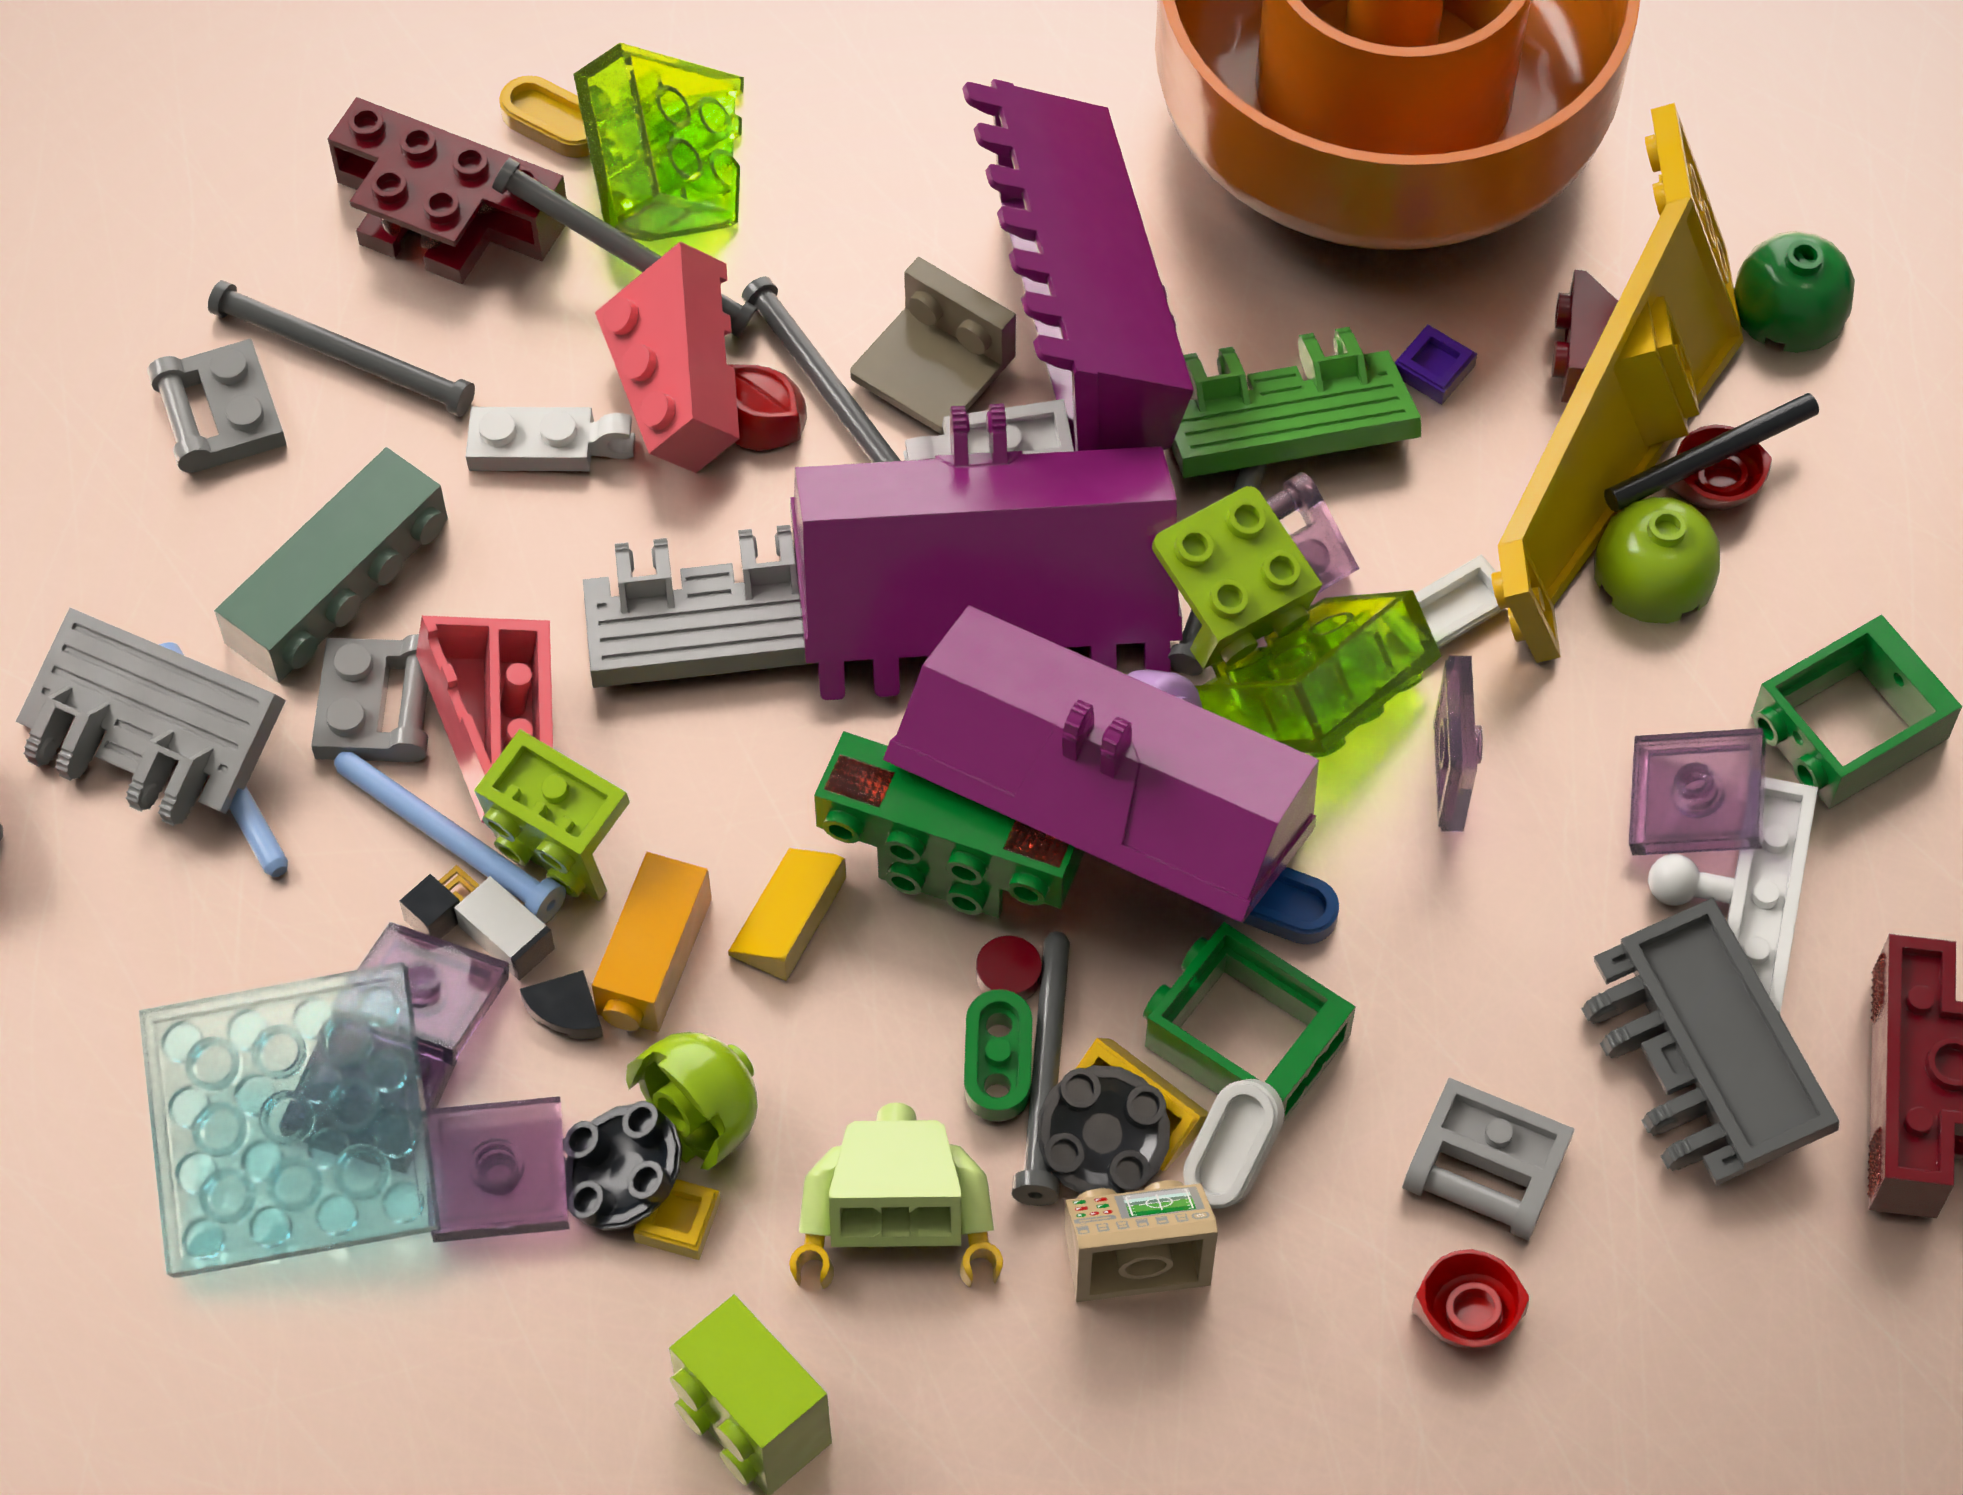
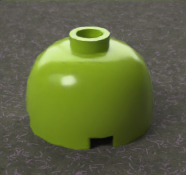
(1658, 560)
(701, 1090)

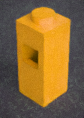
(651, 943)

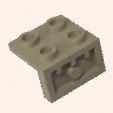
(938, 348)

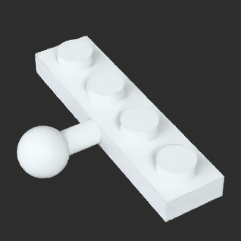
(1764, 887)

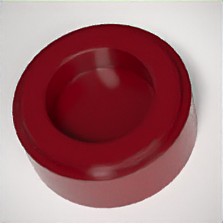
(1009, 965)

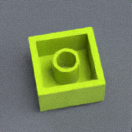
(749, 1397)

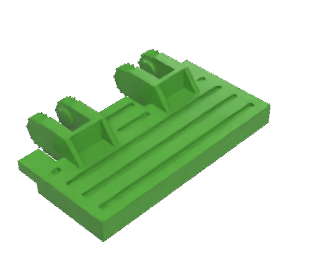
(1342, 406)

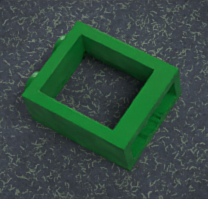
(1897, 676)
(1229, 951)

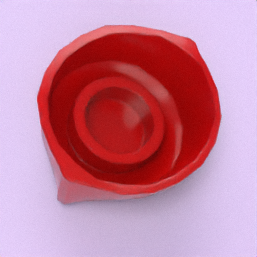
(768, 408)
(1727, 482)
(1470, 1299)

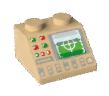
(1140, 1240)

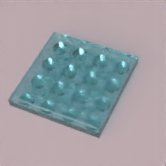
(288, 1120)

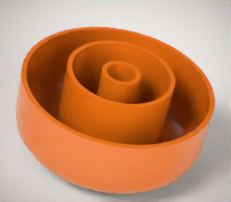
(1394, 112)

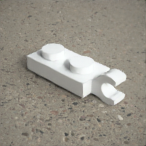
(1029, 429)
(544, 438)

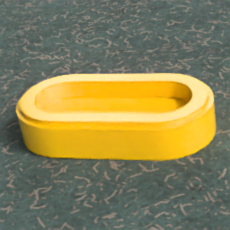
(544, 114)

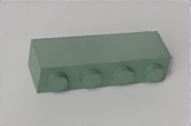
(332, 565)

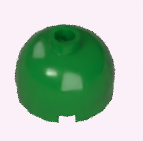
(1795, 291)

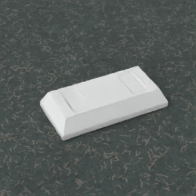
(1459, 600)

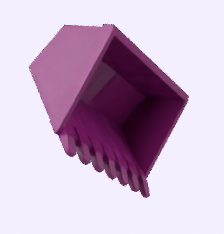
(1084, 266)
(1029, 538)
(1107, 763)

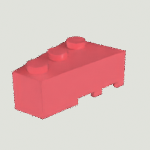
(672, 356)
(487, 685)

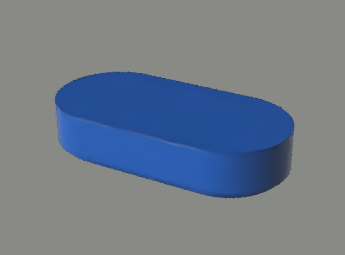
(1297, 908)

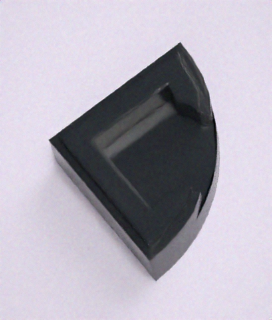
(564, 1006)

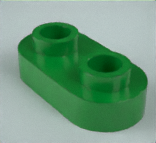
(998, 1059)

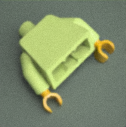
(894, 1188)

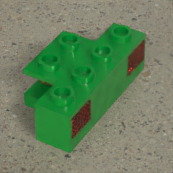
(936, 838)

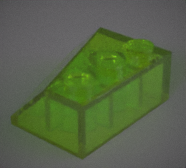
(661, 142)
(1327, 672)

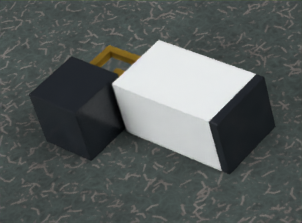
(486, 915)

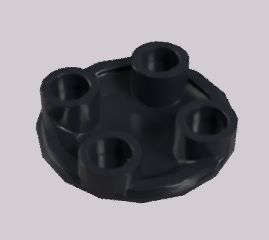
(1103, 1130)
(621, 1165)

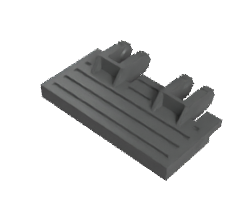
(1715, 1031)

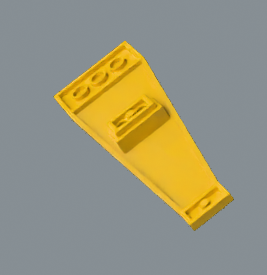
(1634, 397)

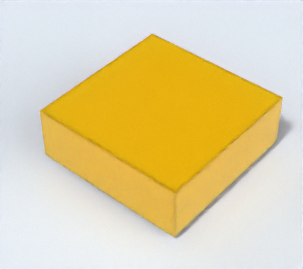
(681, 1220)

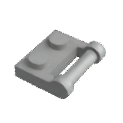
(236, 399)
(355, 699)
(1498, 1140)

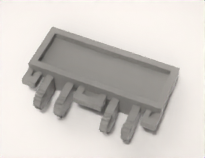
(695, 629)
(154, 714)

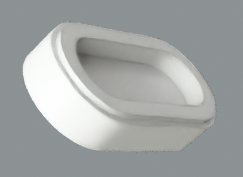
(1235, 1141)

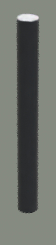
(1711, 452)

